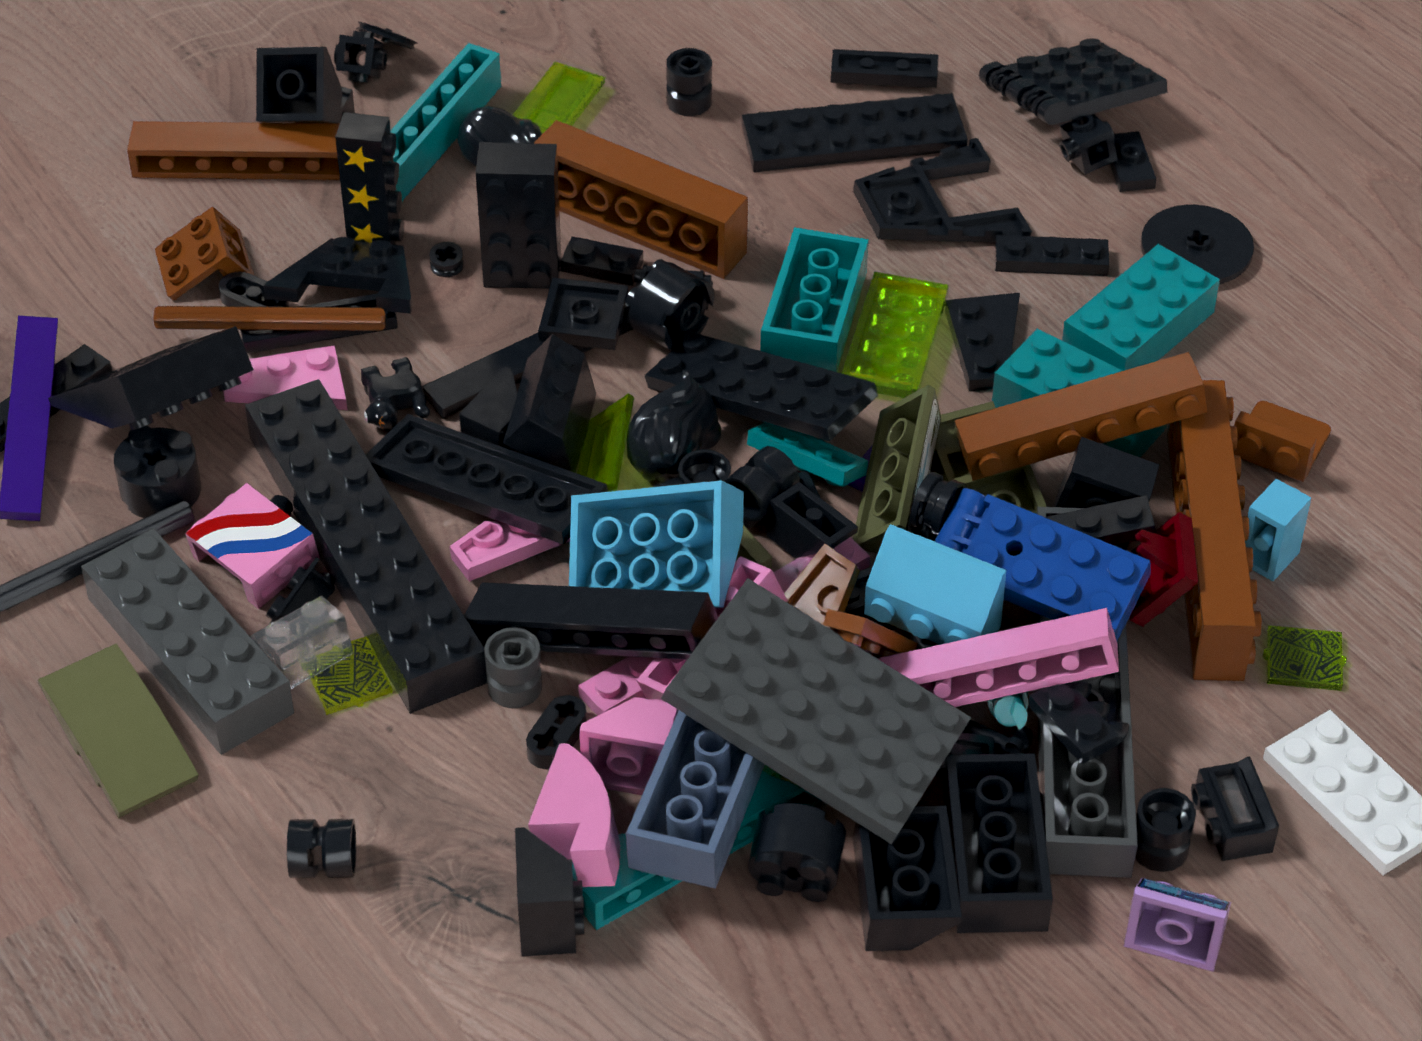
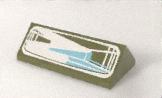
(897, 465)

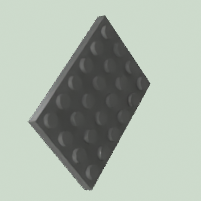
(817, 709)

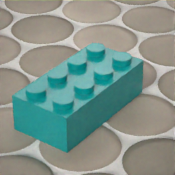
(815, 298)
(1144, 310)
(1050, 365)

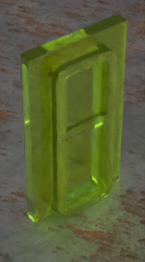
(560, 96)
(606, 443)

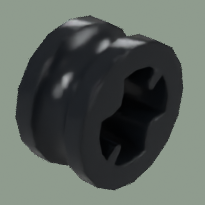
(444, 251)

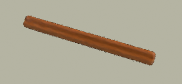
(269, 318)

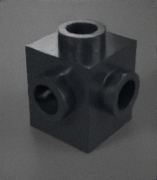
(348, 55)
(1088, 143)

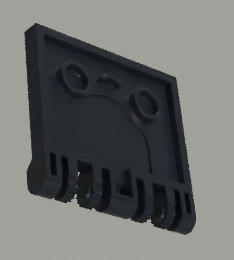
(1073, 81)

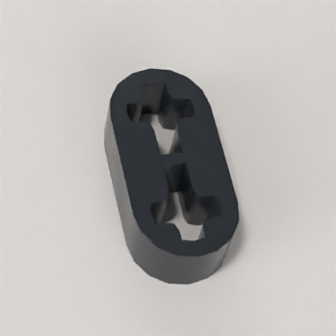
(549, 728)

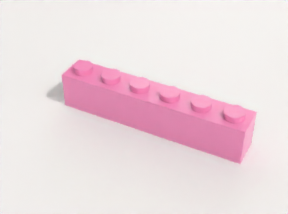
(1014, 659)

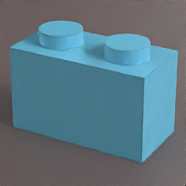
(1277, 528)

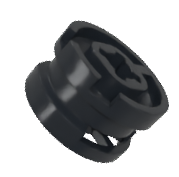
(934, 502)

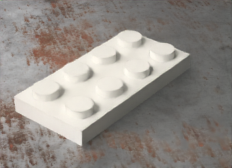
(1351, 790)

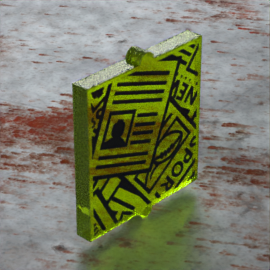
(1304, 658)
(352, 679)

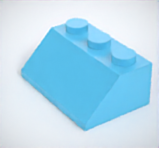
(933, 589)

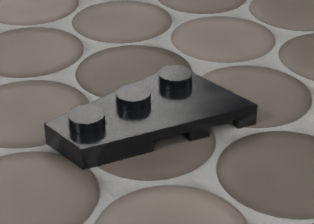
(982, 335)

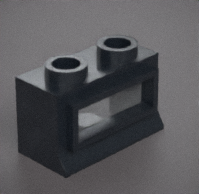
(1235, 810)

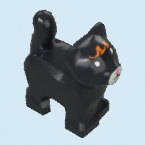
(393, 394)

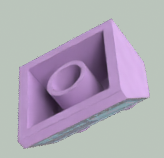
(1176, 923)

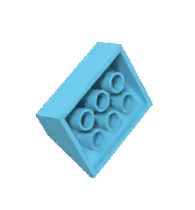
(658, 538)

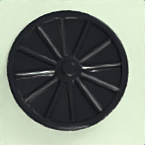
(386, 35)

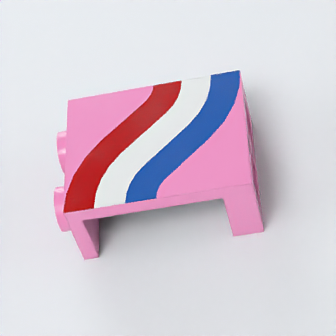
(253, 543)

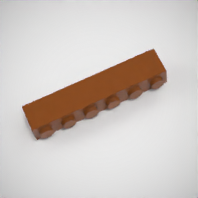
(233, 150)
(1093, 410)

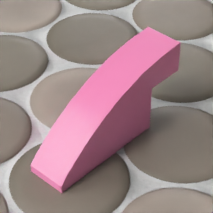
(578, 818)

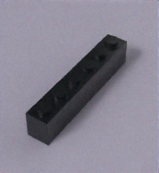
(595, 618)

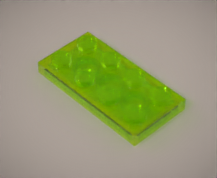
(896, 333)

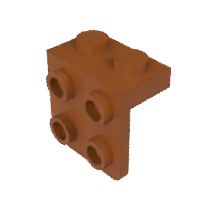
(1280, 439)

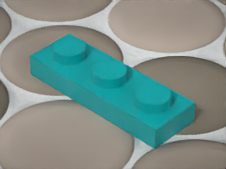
(810, 454)

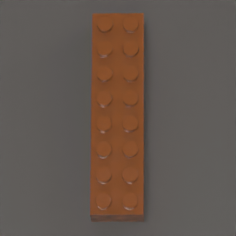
(1207, 490)

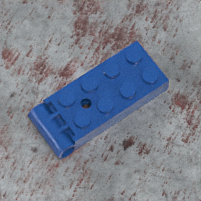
(1058, 566)

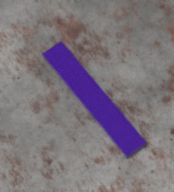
(28, 418)

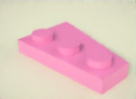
(289, 370)
(495, 546)

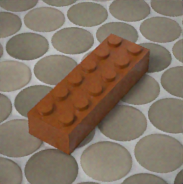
(649, 201)

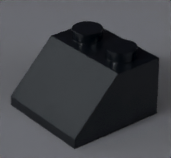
(297, 86)
(547, 898)

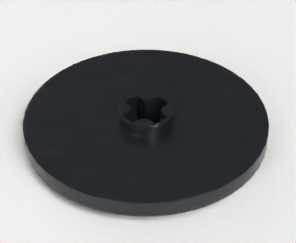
(1203, 237)

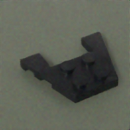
(348, 265)

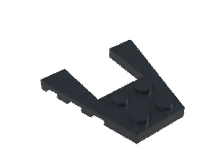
(907, 207)

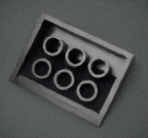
(160, 382)

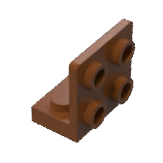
(199, 250)

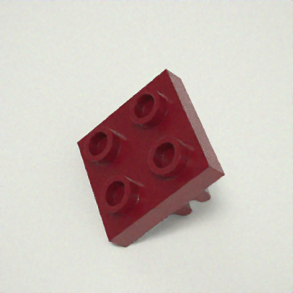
(1172, 567)

